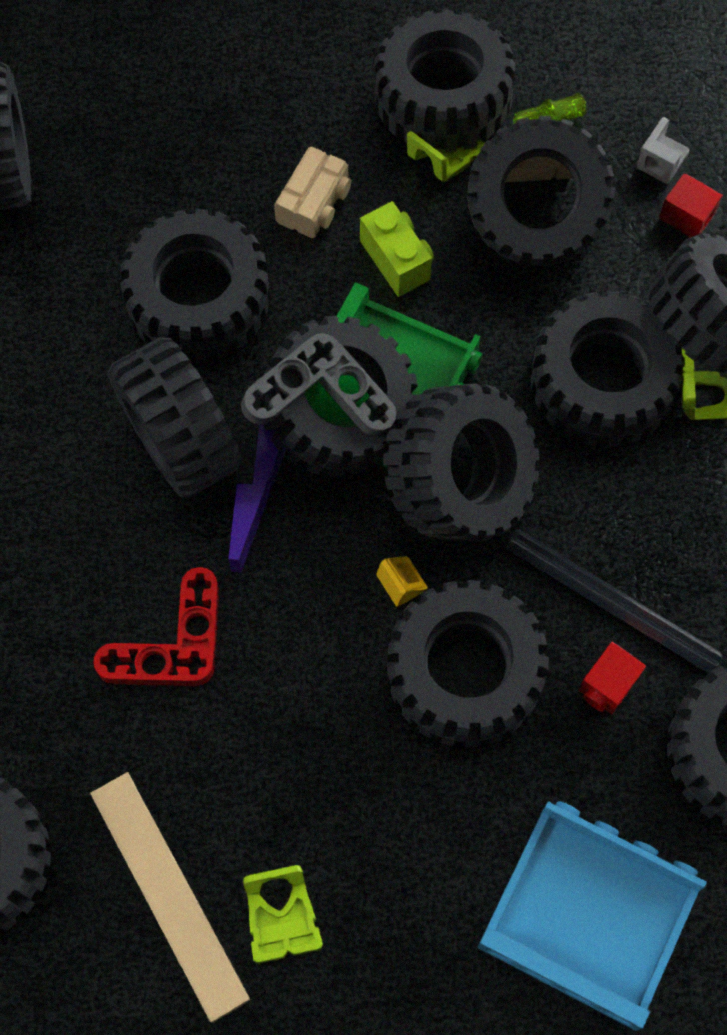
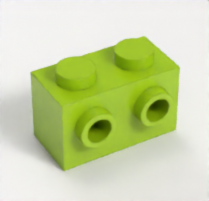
(396, 248)

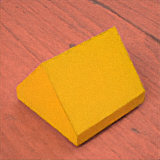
(400, 579)

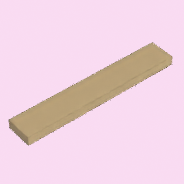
(170, 898)

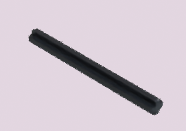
(614, 601)

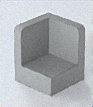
(661, 155)

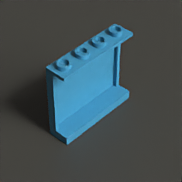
(592, 914)

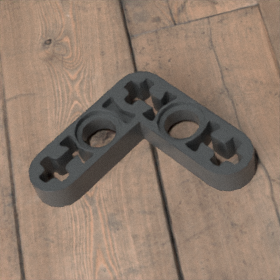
(327, 373)

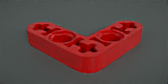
(186, 647)

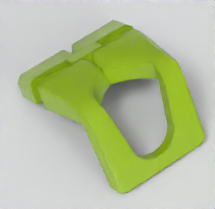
(444, 164)
(707, 378)
(283, 930)

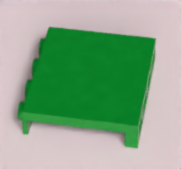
(434, 355)

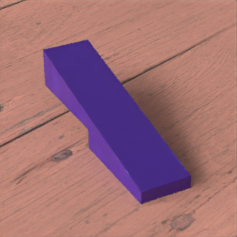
(252, 498)

